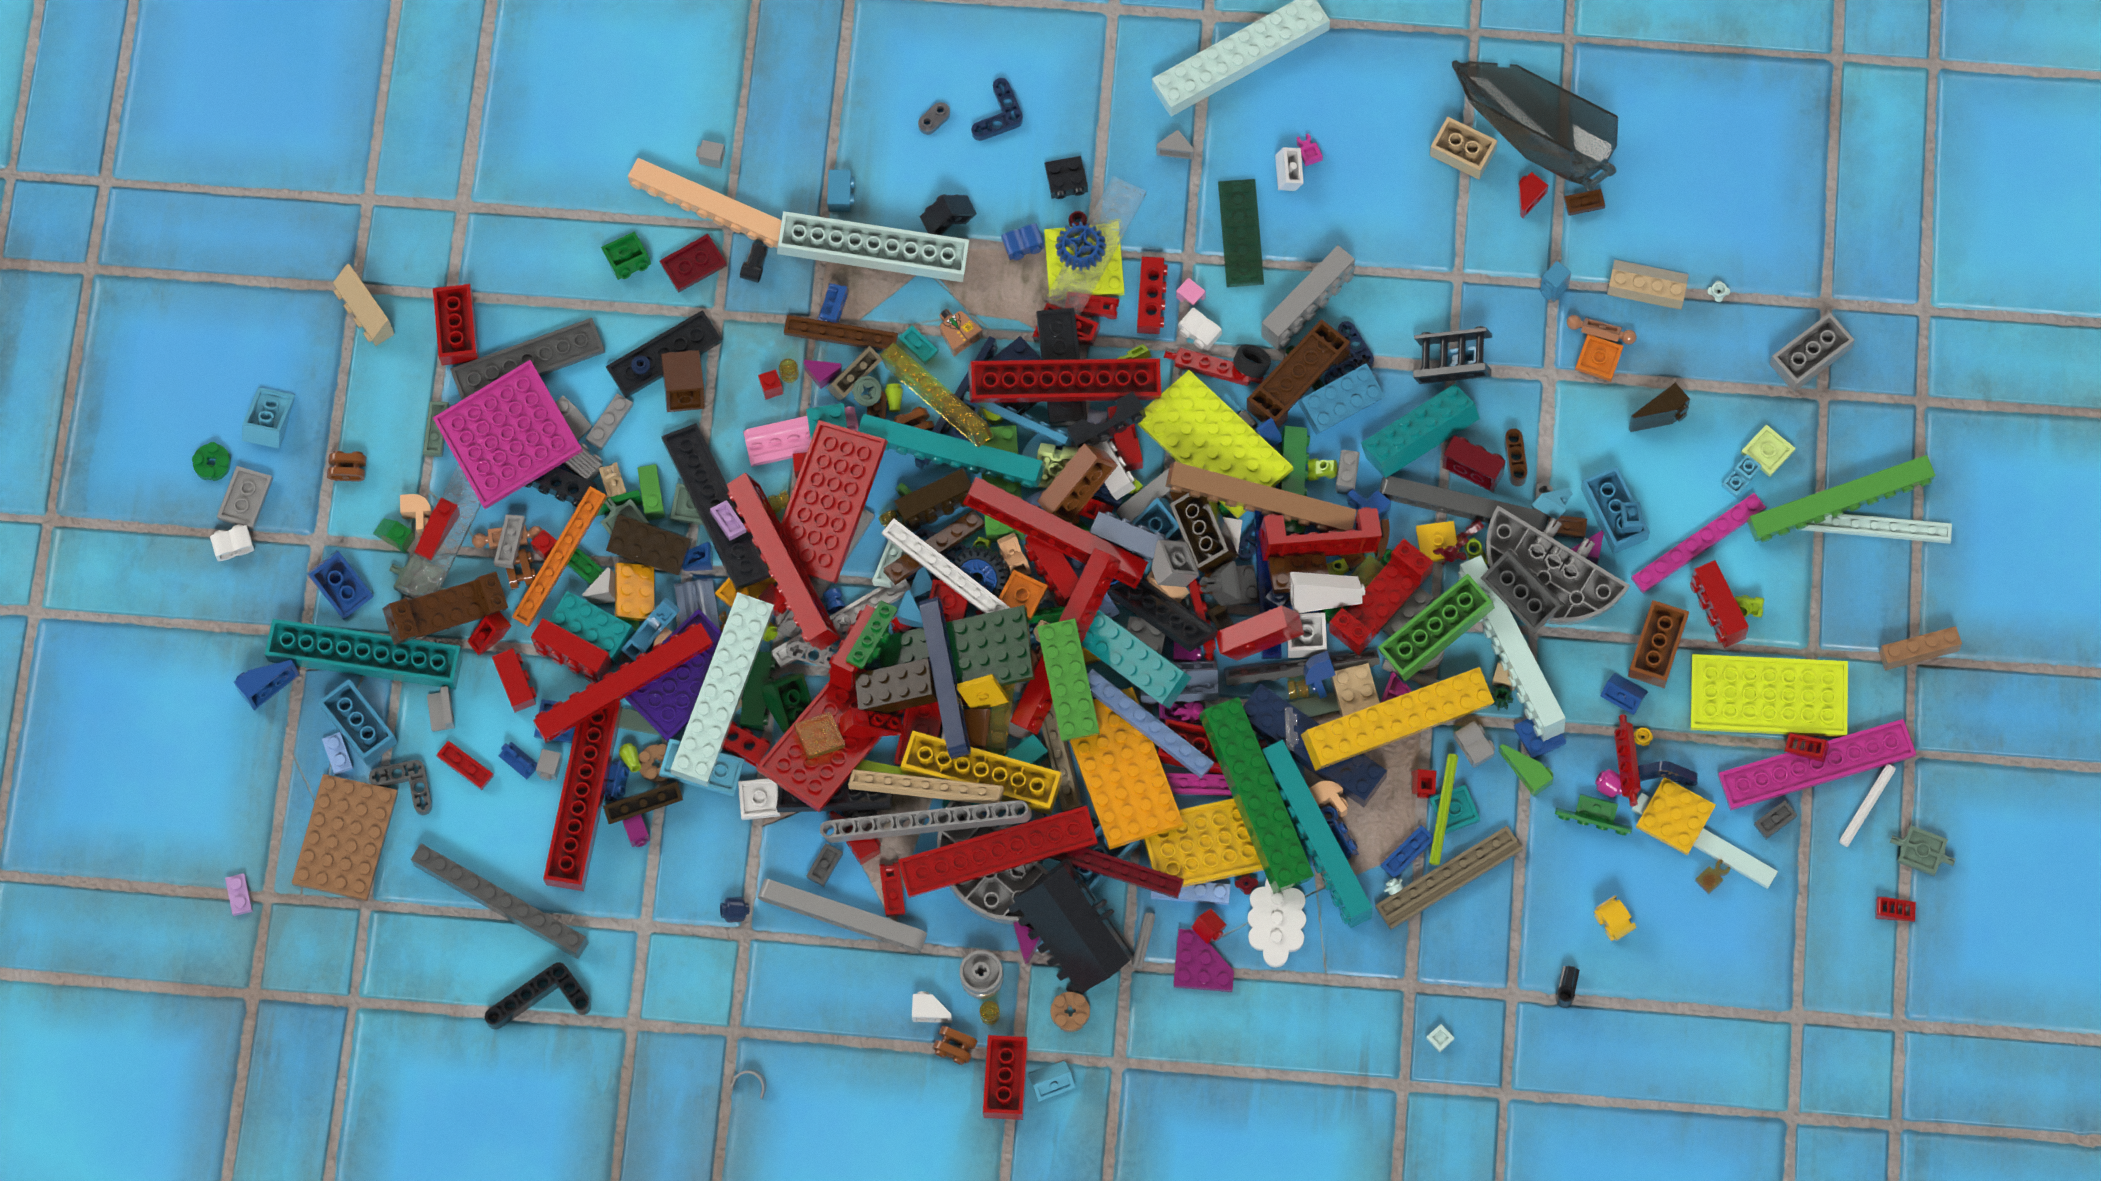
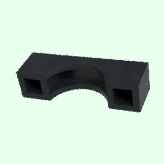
(1128, 412)

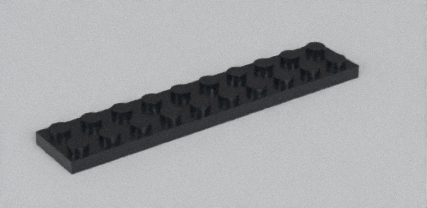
(707, 489)

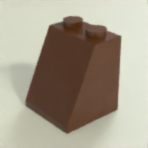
(683, 381)
(977, 727)

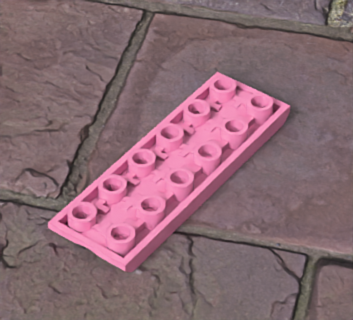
(784, 438)

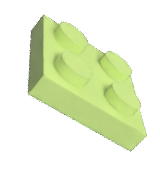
(1768, 450)

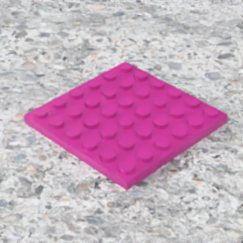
(507, 434)

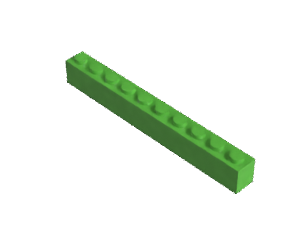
(1841, 498)

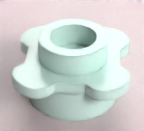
(1718, 285)
(1393, 886)

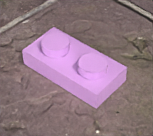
(728, 520)
(238, 894)

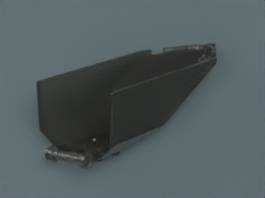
(1543, 120)

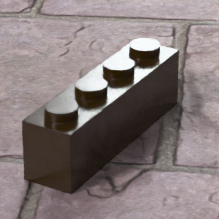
(642, 802)

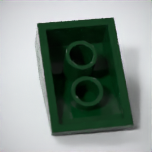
(786, 698)

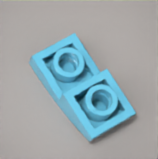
(1741, 476)

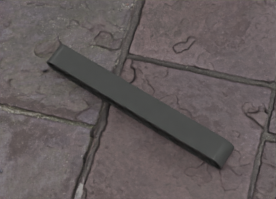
(1455, 502)

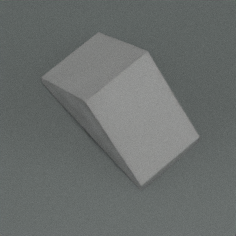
(1175, 146)
(602, 589)

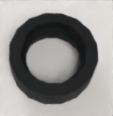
(1255, 354)

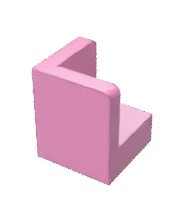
(1190, 291)

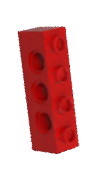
(1151, 267)
(745, 737)

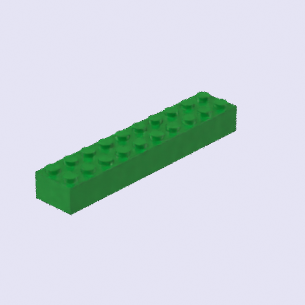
(1256, 795)

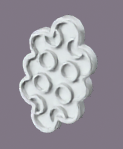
(1276, 923)

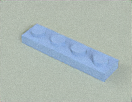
(1201, 893)

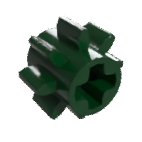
(1502, 692)

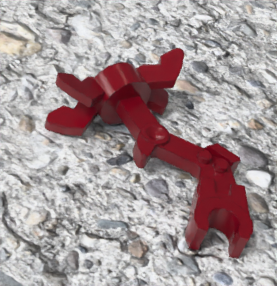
(1451, 553)

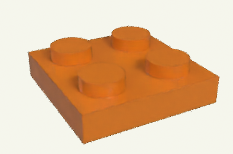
(1599, 357)
(1023, 591)

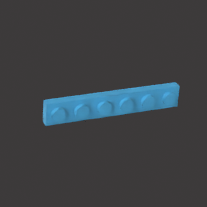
(1025, 421)

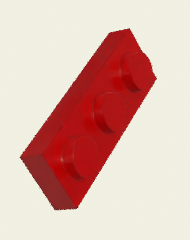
(465, 765)

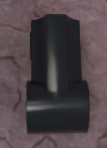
(753, 267)
(1567, 985)

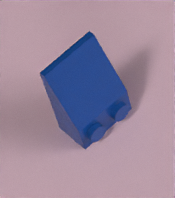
(340, 584)
(264, 682)

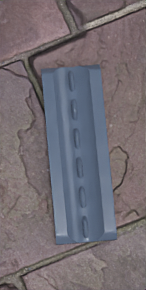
(695, 596)

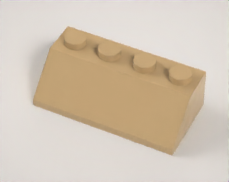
(1648, 284)
(362, 306)

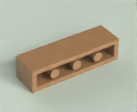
(1920, 648)

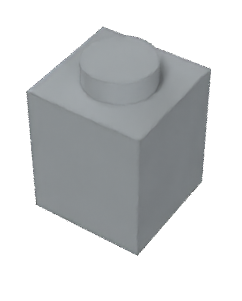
(711, 154)
(549, 765)

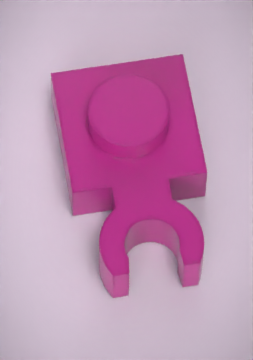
(1309, 152)
(1190, 712)

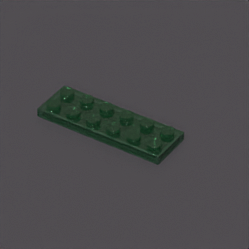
(1240, 233)

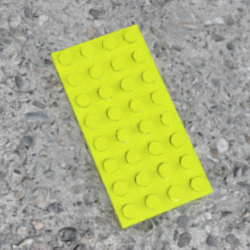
(1209, 435)
(1769, 695)

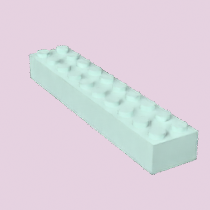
(1240, 54)
(872, 246)
(1517, 659)
(722, 689)

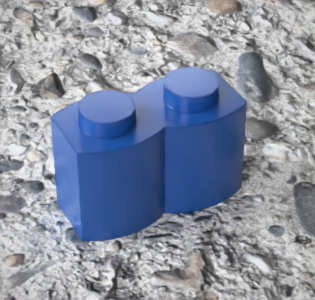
(1023, 241)

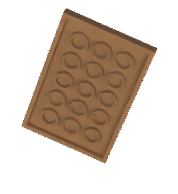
(345, 837)

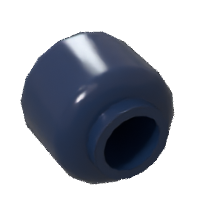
(734, 909)

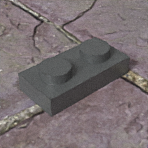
(1775, 820)
(824, 865)

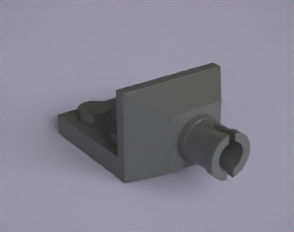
(1232, 584)

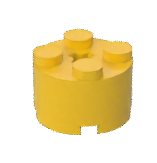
(1615, 918)

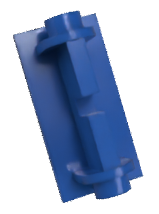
(518, 760)
(619, 773)
(1347, 845)

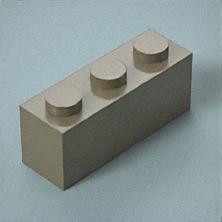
(859, 367)

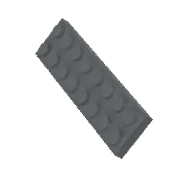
(546, 352)

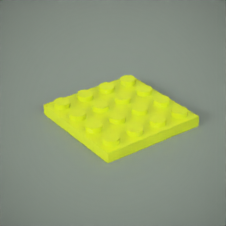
(1111, 281)

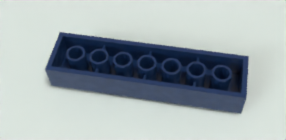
(1357, 775)

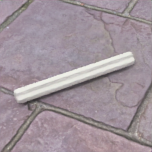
(1867, 805)

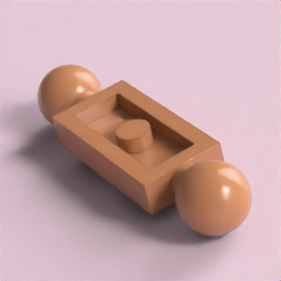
(1600, 329)
(480, 540)

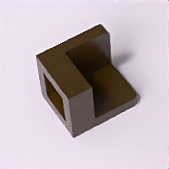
(1219, 618)

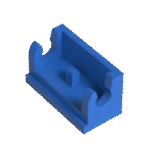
(833, 303)

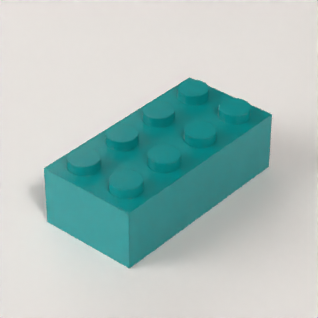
(592, 624)

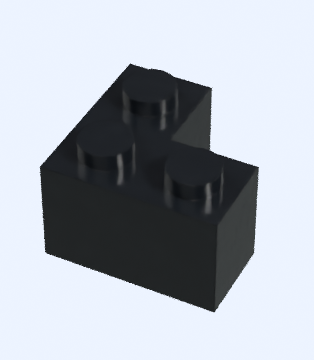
(946, 212)

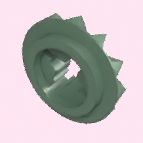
(874, 392)

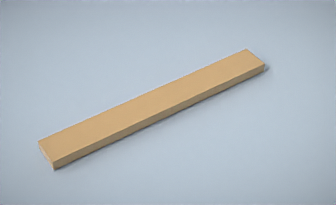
(925, 787)

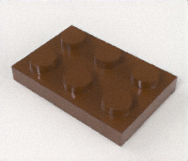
(1281, 566)

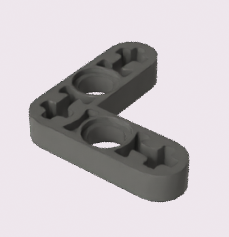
(413, 779)

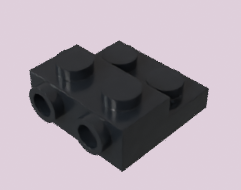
(1066, 177)

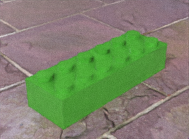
(1004, 439)
(1436, 627)
(1068, 680)

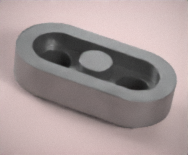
(934, 117)

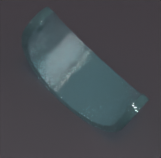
(1210, 602)

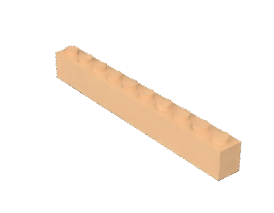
(705, 202)

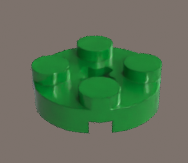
(207, 452)

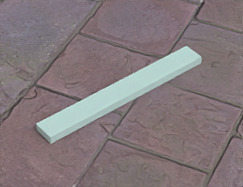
(1884, 528)
(1720, 849)

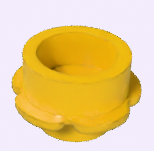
(1643, 732)

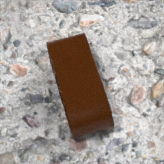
(1515, 466)

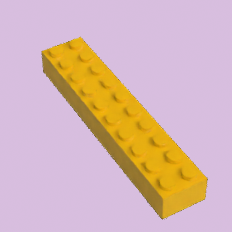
(1397, 718)

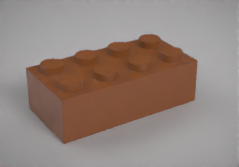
(1077, 482)
(1658, 644)

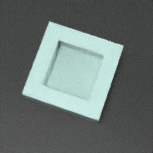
(1440, 1038)

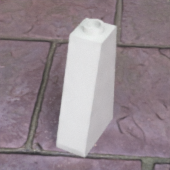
(1323, 591)

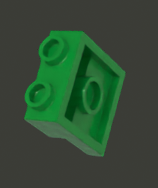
(626, 256)

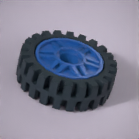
(987, 564)

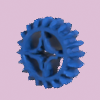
(1067, 240)

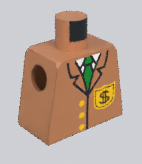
(959, 331)

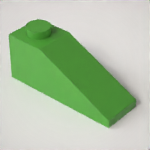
(651, 492)
(1529, 771)

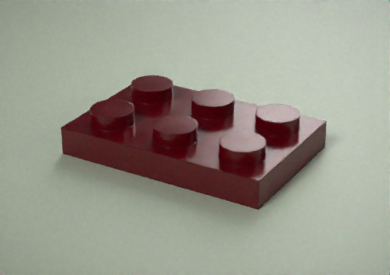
(693, 263)

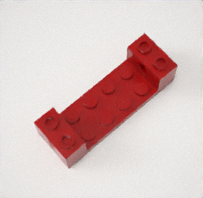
(1361, 539)
(1382, 597)

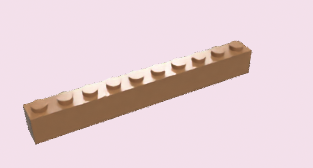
(1259, 497)

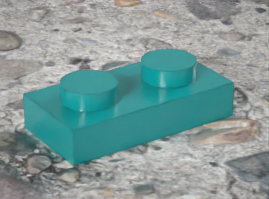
(918, 344)

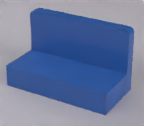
(1623, 693)

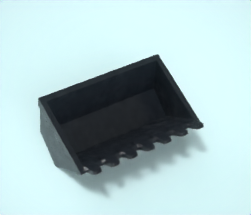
(1073, 927)

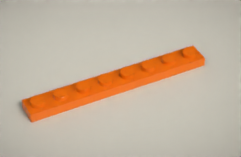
(559, 556)

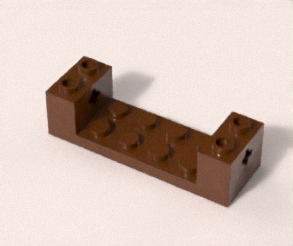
(1298, 373)
(445, 608)

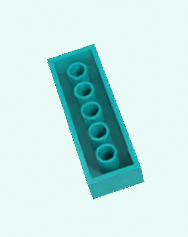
(1420, 430)
(1135, 660)

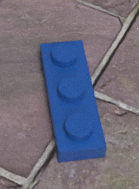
(1407, 852)

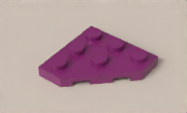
(1200, 965)

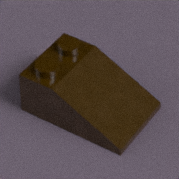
(1662, 410)

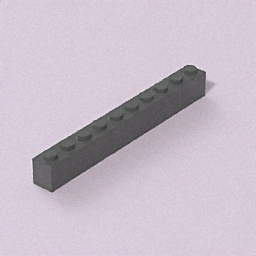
(499, 901)

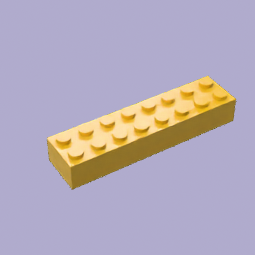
(1021, 781)

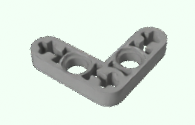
(825, 653)

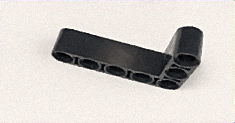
(538, 994)

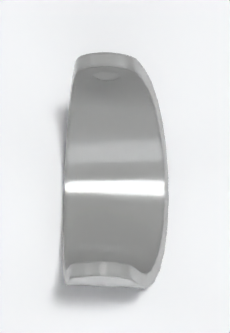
(757, 1074)

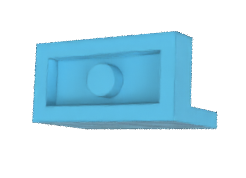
(1051, 1080)

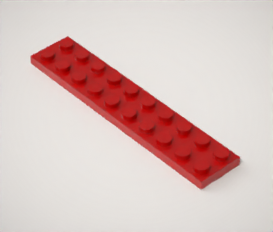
(927, 717)
(997, 851)

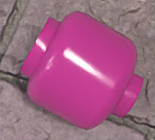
(1609, 783)

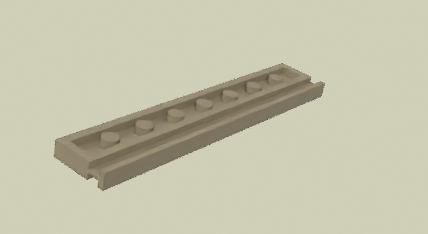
(1448, 877)

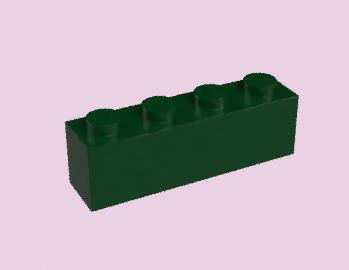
(754, 709)

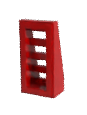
(1805, 753)
(1879, 914)

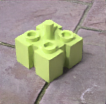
(1054, 461)

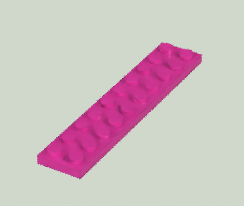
(1794, 773)

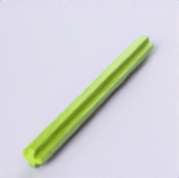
(1443, 810)

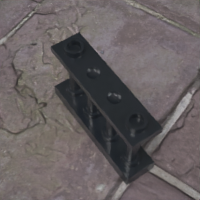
(1461, 370)

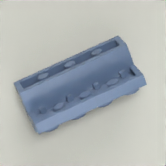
(1200, 687)

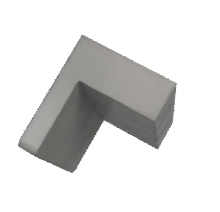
(441, 710)

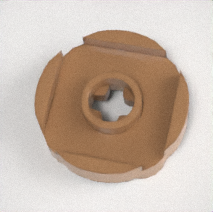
(646, 760)
(1062, 1019)

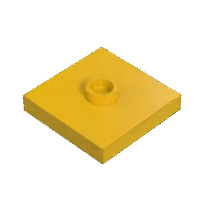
(1434, 537)
(982, 692)

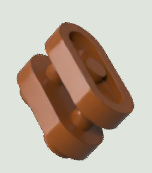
(916, 416)
(346, 466)
(528, 574)
(944, 1049)

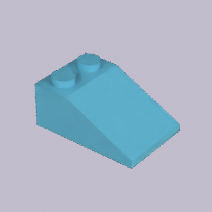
(267, 417)

